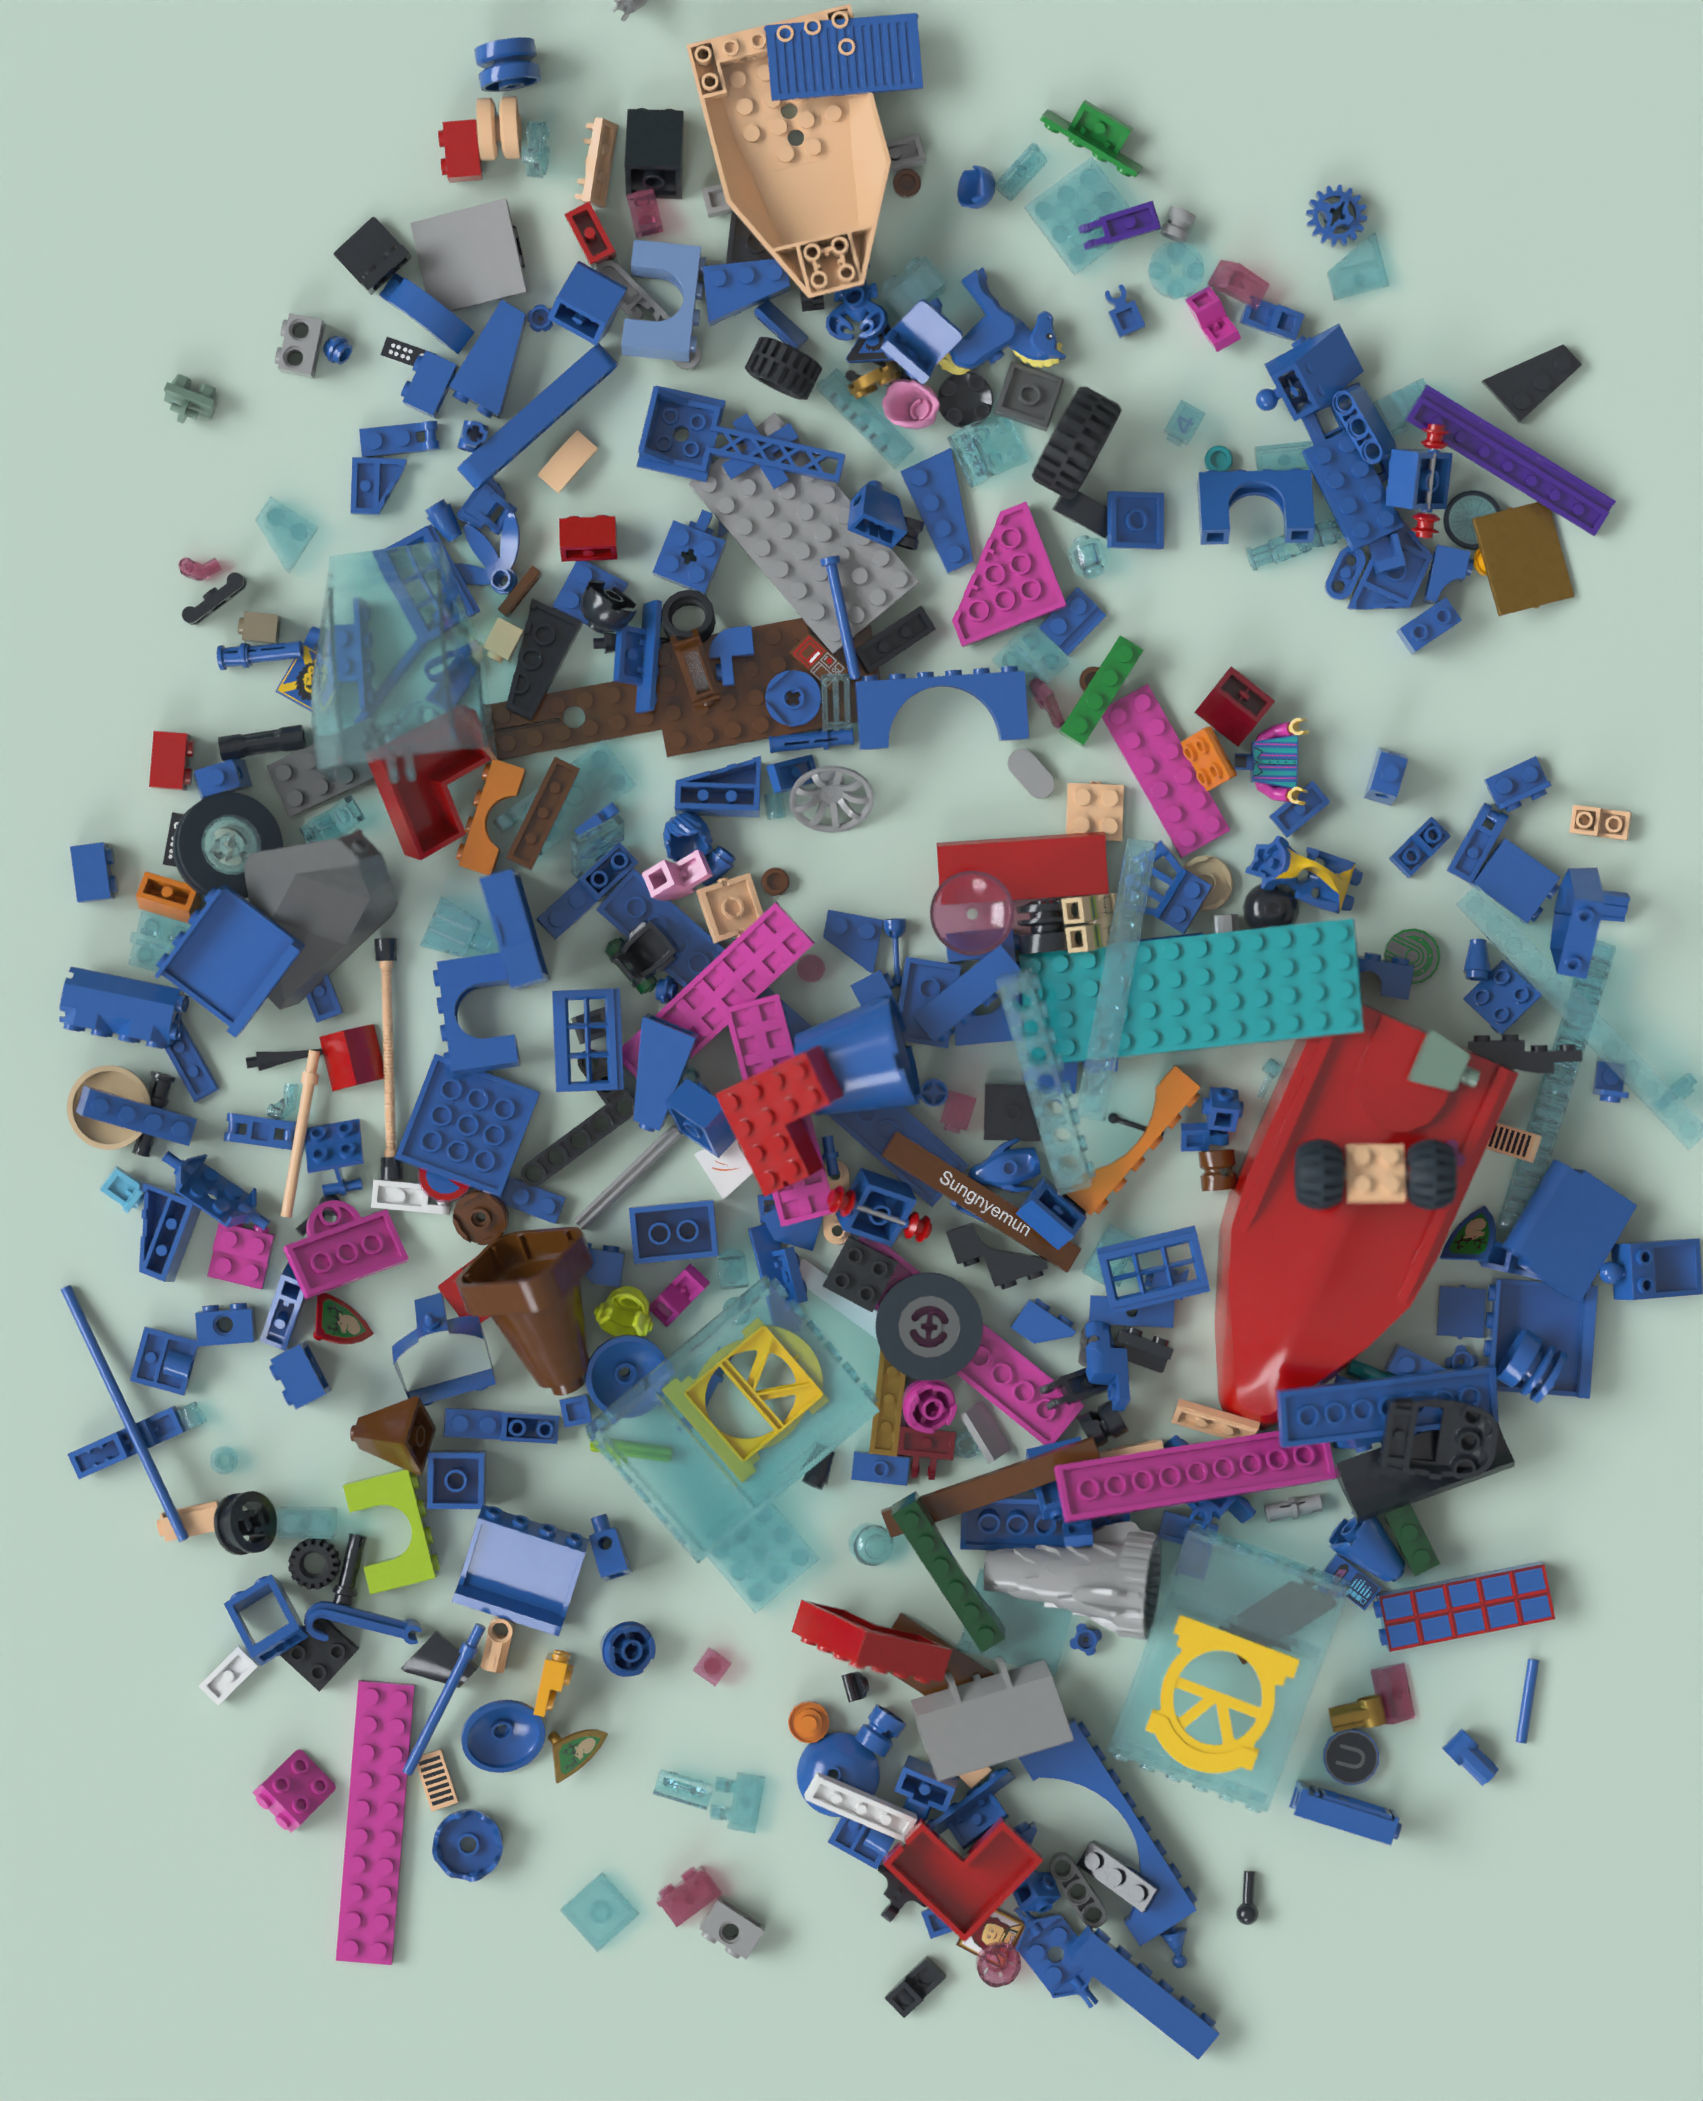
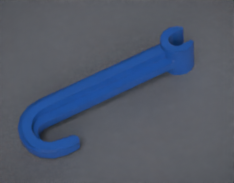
(360, 1619)

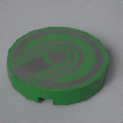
(1418, 948)

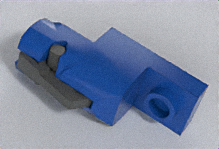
(1105, 1363)

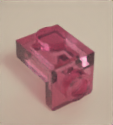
(645, 213)

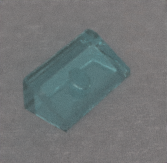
(1021, 172)
(1281, 456)

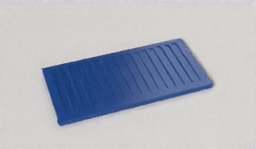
(812, 66)

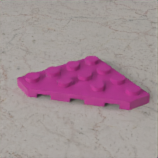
(1010, 581)

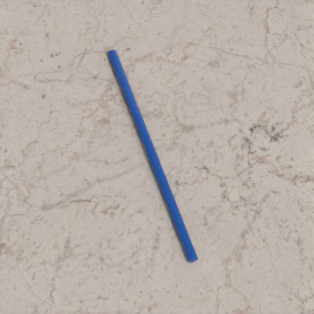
(125, 1413)

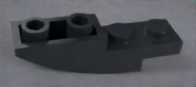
(1512, 1054)

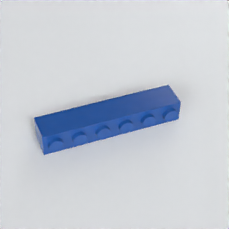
(1143, 1992)

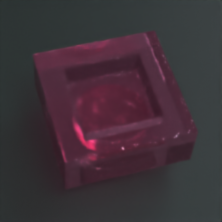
(712, 1666)

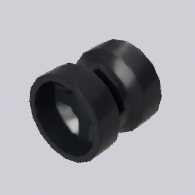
(914, 528)

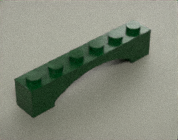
(938, 1559)

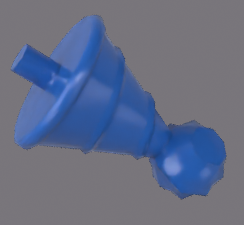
(1175, 1939)

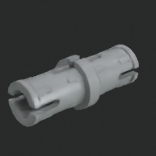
(1293, 1508)

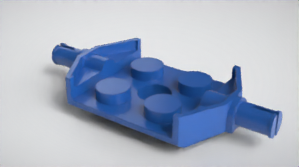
(197, 1180)
(1061, 1976)

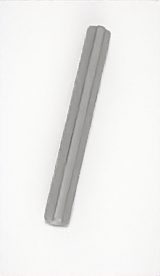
(628, 1177)

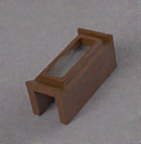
(696, 669)

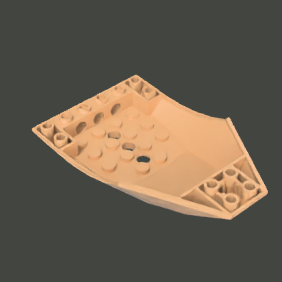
(803, 202)

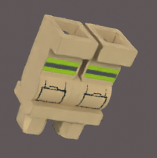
(1097, 911)

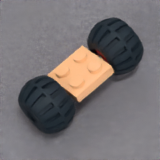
(1375, 1174)

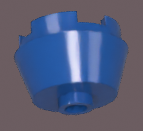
(627, 1648)

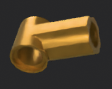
(1365, 1712)

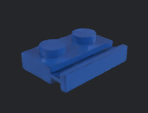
(1073, 623)

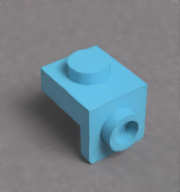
(123, 1189)

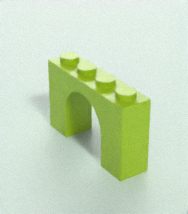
(399, 1491)

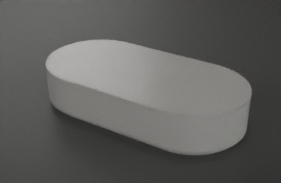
(1031, 773)

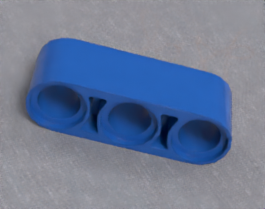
(1352, 418)

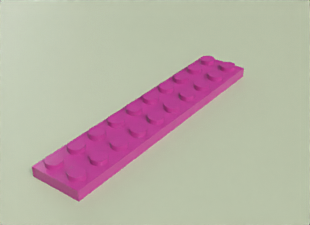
(996, 1368)
(1188, 1475)
(375, 1822)

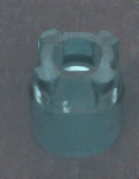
(191, 1416)

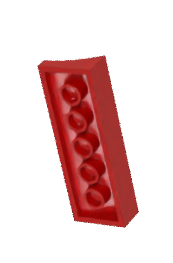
(1033, 864)

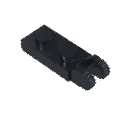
(1074, 1387)

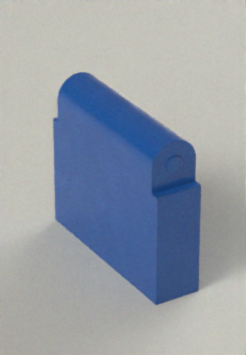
(1568, 1229)

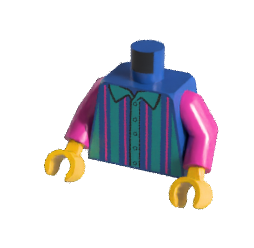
(1275, 762)

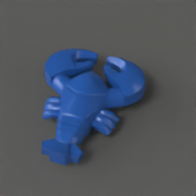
(857, 306)

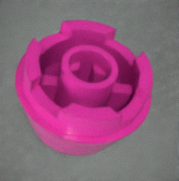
(928, 1405)

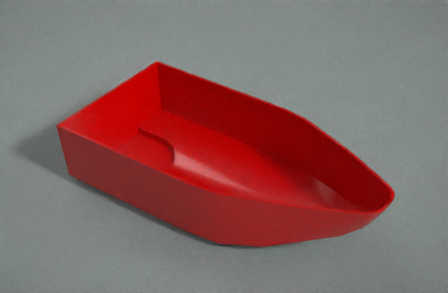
(1319, 1286)

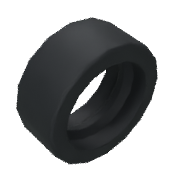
(688, 598)

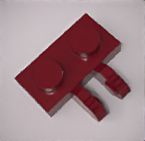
(930, 1445)

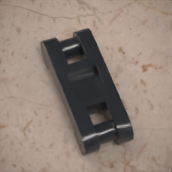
(215, 599)

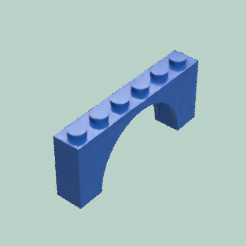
(999, 692)

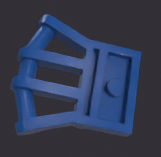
(1183, 896)

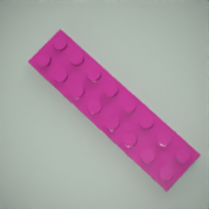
(731, 979)
(761, 1042)

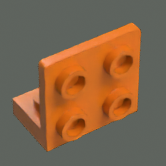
(1208, 758)

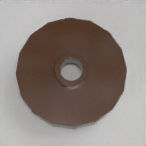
(479, 1230)

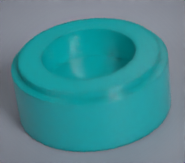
(1218, 459)

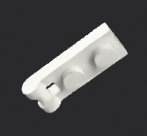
(404, 1197)

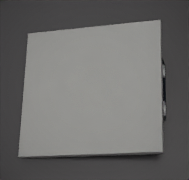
(470, 255)

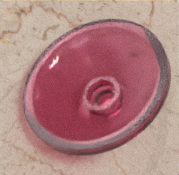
(963, 893)

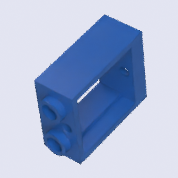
(279, 1640)

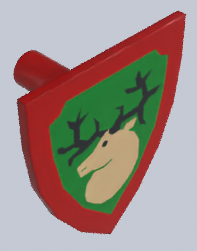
(339, 1322)

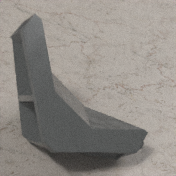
(326, 897)

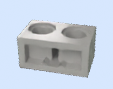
(308, 346)

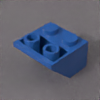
(587, 303)
(1052, 1215)

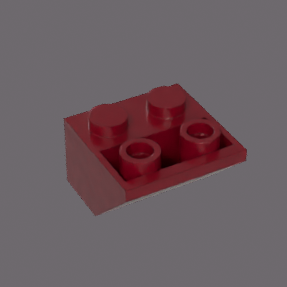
(1234, 706)

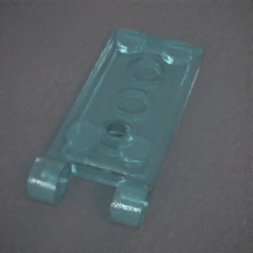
(596, 786)

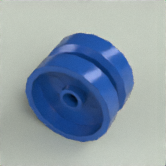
(507, 64)

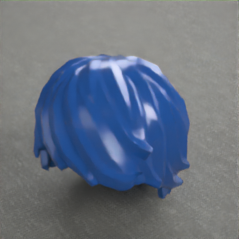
(685, 835)

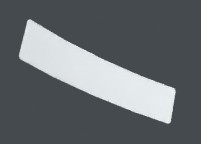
(814, 1281)

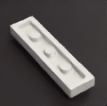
(860, 1806)

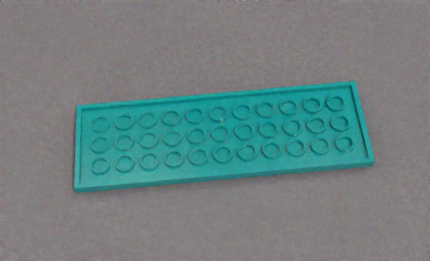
(1210, 990)

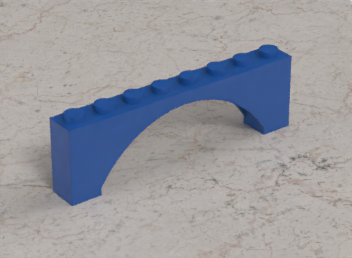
(1084, 1766)

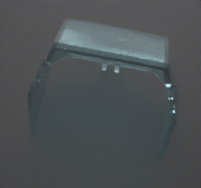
(397, 662)

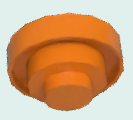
(808, 1721)

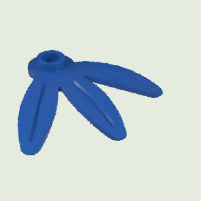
(496, 567)

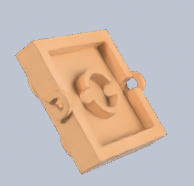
(1095, 809)
(729, 906)

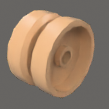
(499, 128)

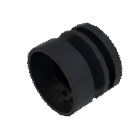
(1046, 927)

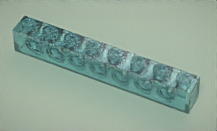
(1066, 1178)

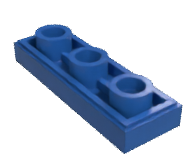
(1150, 1316)

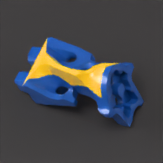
(1281, 865)

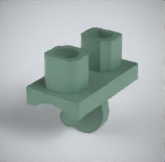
(187, 402)

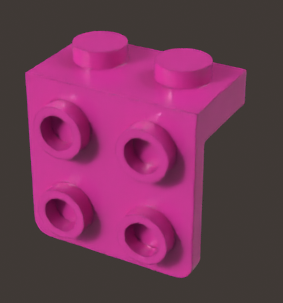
(294, 1790)

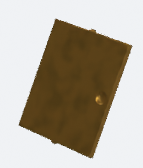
(1522, 558)

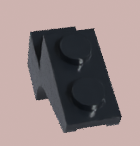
(1002, 1265)

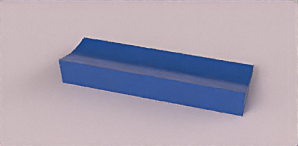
(1017, 1524)

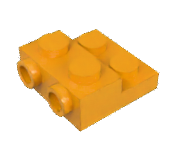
(554, 1676)

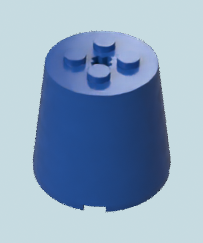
(866, 1057)

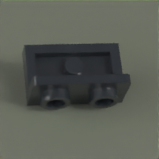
(1144, 1351)

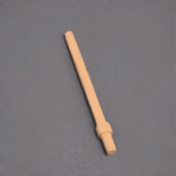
(309, 1079)

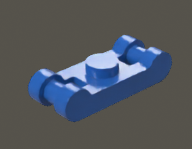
(260, 1131)

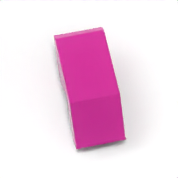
(1212, 319)
(678, 1295)

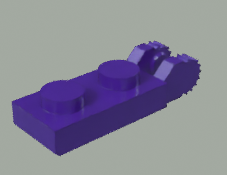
(1123, 225)

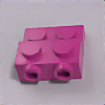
(241, 1255)

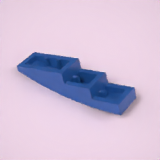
(119, 1445)

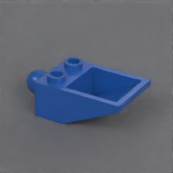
(1314, 367)
(1654, 1269)

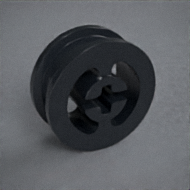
(257, 1522)

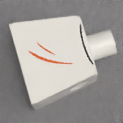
(727, 1170)

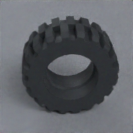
(1076, 442)

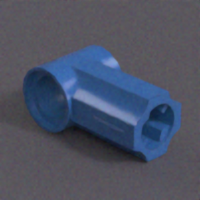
(472, 436)
(1466, 1753)

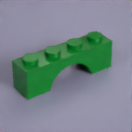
(1101, 691)

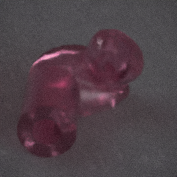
(198, 571)

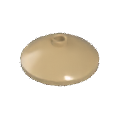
(113, 1080)

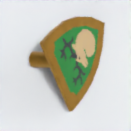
(574, 1750)

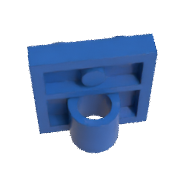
(164, 1360)
(861, 1841)

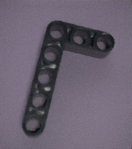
(586, 1127)

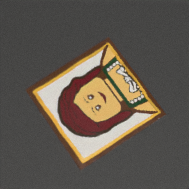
(998, 1927)

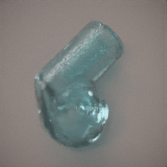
(286, 1105)

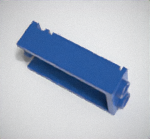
(1345, 1813)

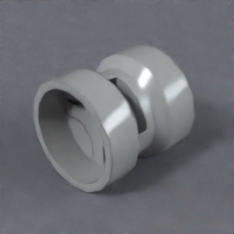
(1178, 222)

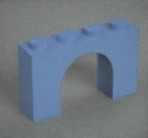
(671, 337)

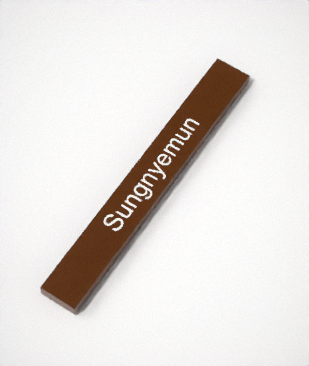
(974, 1199)

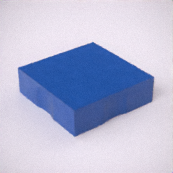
(514, 929)

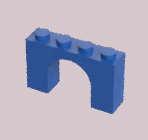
(1286, 488)
(456, 981)
(992, 1026)

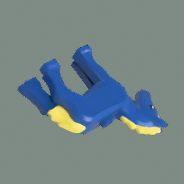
(998, 331)

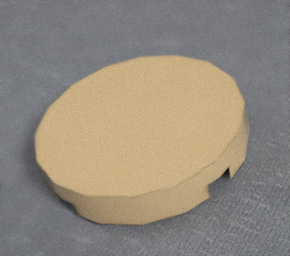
(1215, 873)

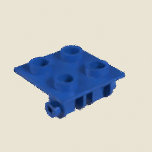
(1502, 997)

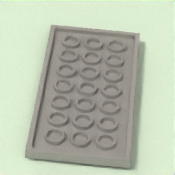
(797, 527)

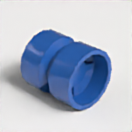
(881, 1729)

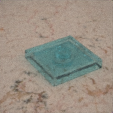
(599, 1911)

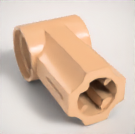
(497, 1647)

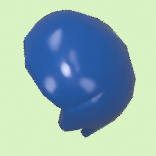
(976, 187)

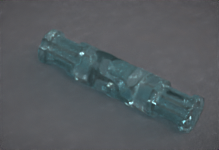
(1275, 550)

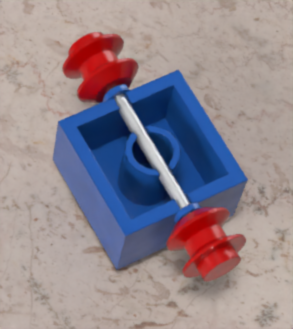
(1421, 479)
(878, 1209)

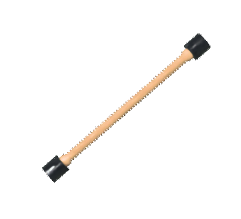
(387, 953)

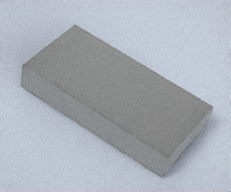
(985, 1432)

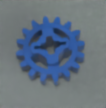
(1325, 210)

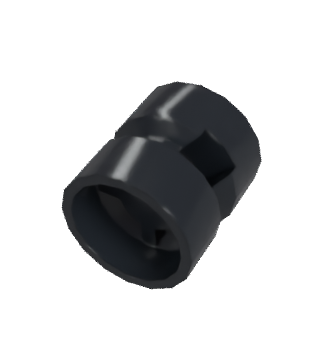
(1103, 1424)

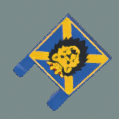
(298, 679)

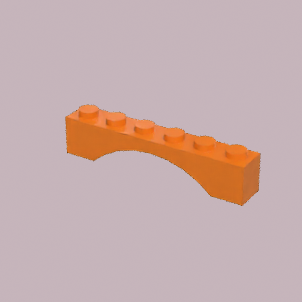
(1171, 1097)

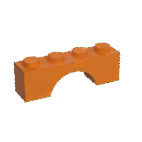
(501, 782)

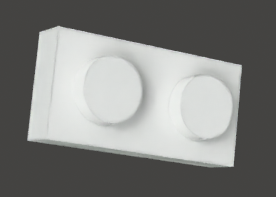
(228, 1675)

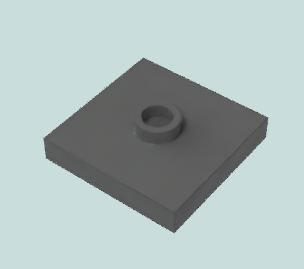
(1029, 396)

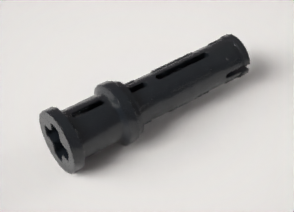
(158, 1094)
(345, 1590)

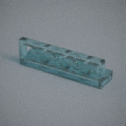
(865, 419)

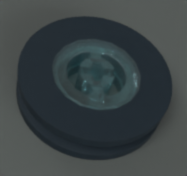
(199, 851)

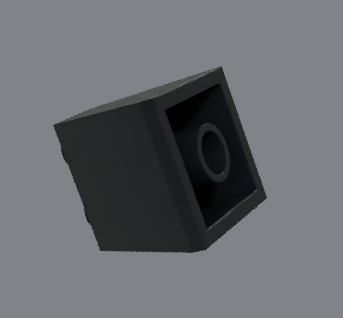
(654, 152)

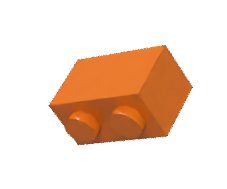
(167, 897)

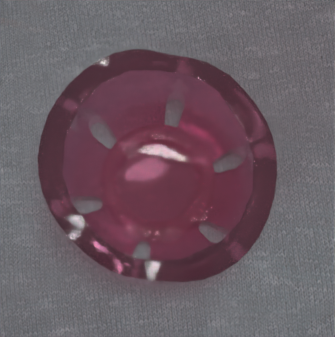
(996, 1960)

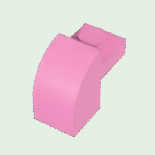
(678, 879)

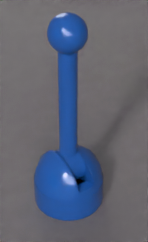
(895, 929)

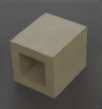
(260, 627)

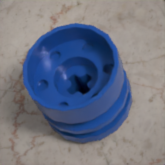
(1536, 1368)

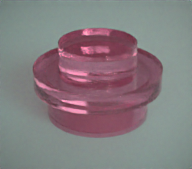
(810, 968)

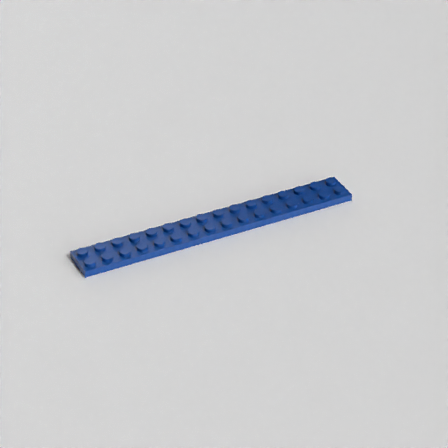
(632, 904)

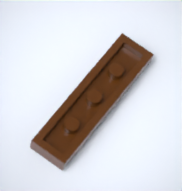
(543, 813)

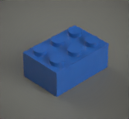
(673, 1231)

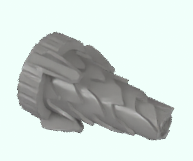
(1107, 1582)

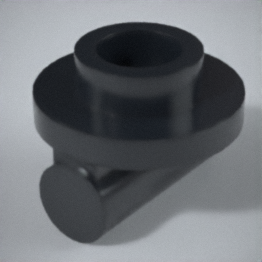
(855, 1686)

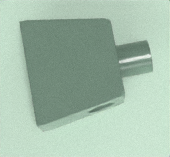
(1442, 1064)

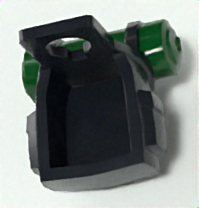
(643, 954)

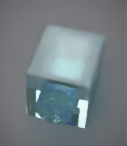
(1183, 424)

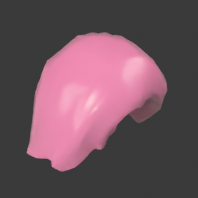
(910, 404)

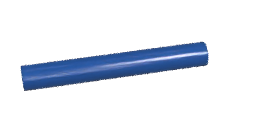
(1527, 1700)

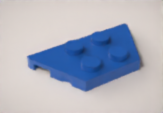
(1397, 587)

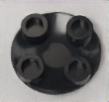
(965, 399)

